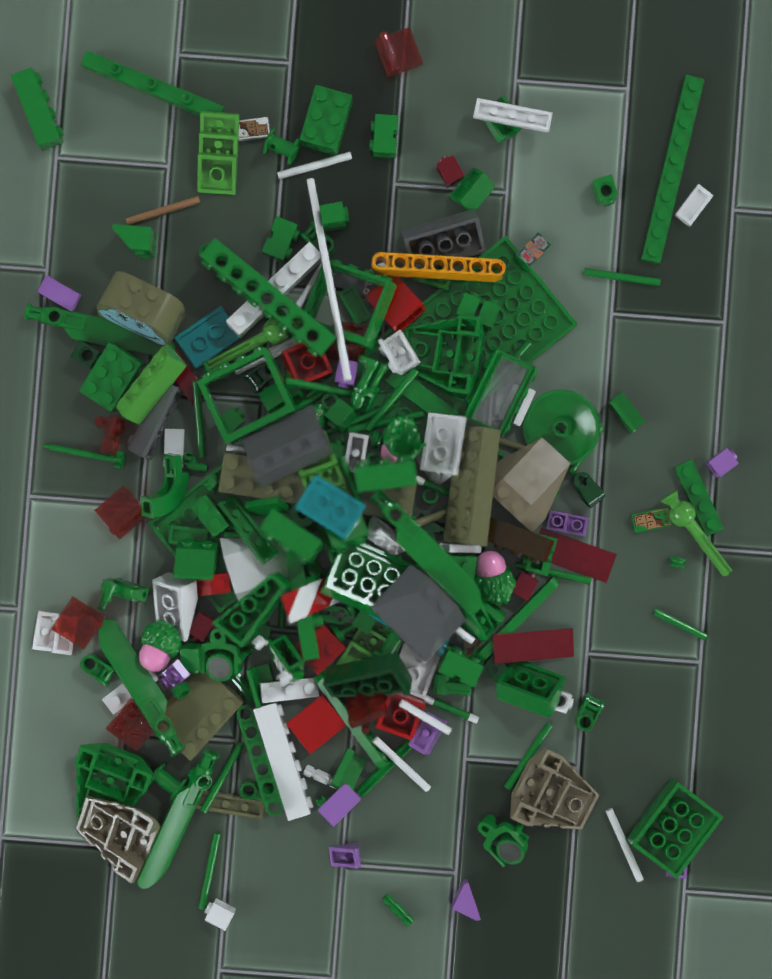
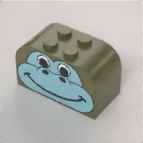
(141, 308)

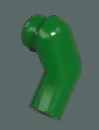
(192, 464)

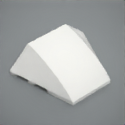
(246, 569)

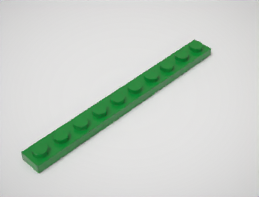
(672, 169)

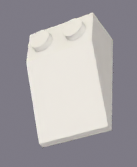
(175, 602)

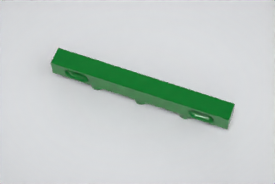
(148, 84)
(306, 625)

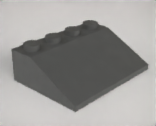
(286, 446)

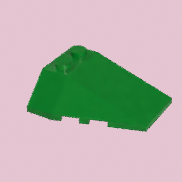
(449, 351)
(110, 775)

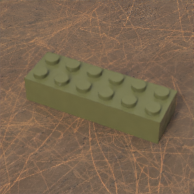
(473, 488)

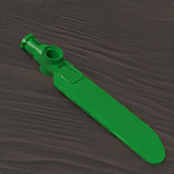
(92, 329)
(431, 556)
(138, 683)
(176, 821)

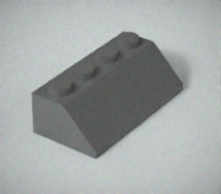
(448, 236)
(152, 428)

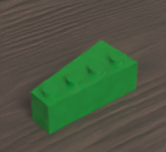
(252, 611)

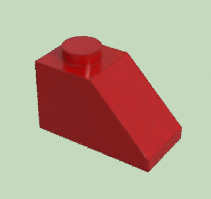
(220, 584)

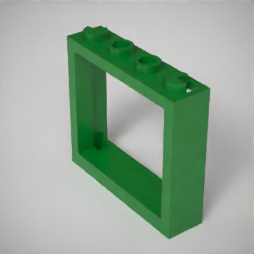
(320, 288)
(261, 423)

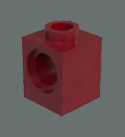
(449, 170)
(525, 584)
(201, 627)

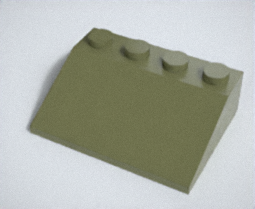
(201, 711)

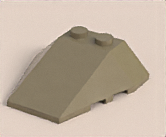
(529, 482)
(552, 794)
(119, 833)

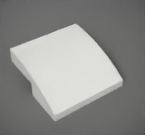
(47, 639)

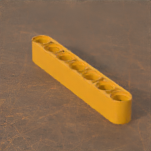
(446, 262)

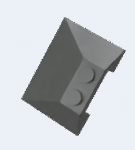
(419, 612)

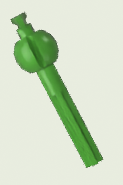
(271, 333)
(683, 515)

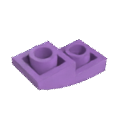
(59, 293)
(567, 523)
(173, 675)

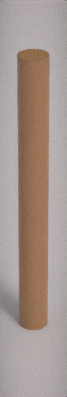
(163, 210)

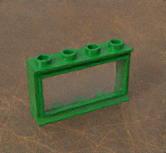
(499, 391)

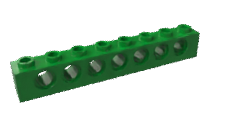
(217, 251)

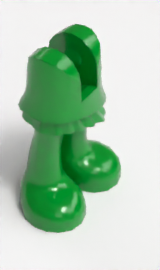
(365, 393)

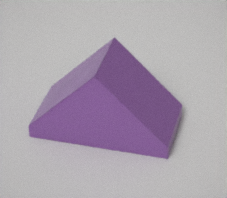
(345, 855)
(464, 901)

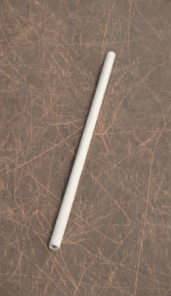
(329, 280)

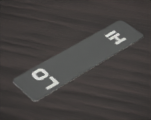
(344, 281)

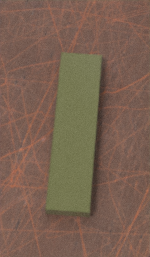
(234, 805)

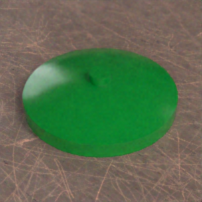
(565, 422)

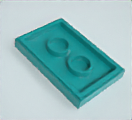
(207, 337)
(330, 507)

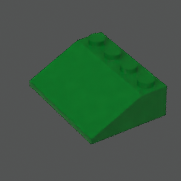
(362, 576)
(674, 828)

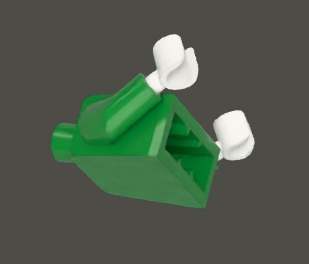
(283, 657)

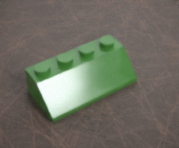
(151, 385)

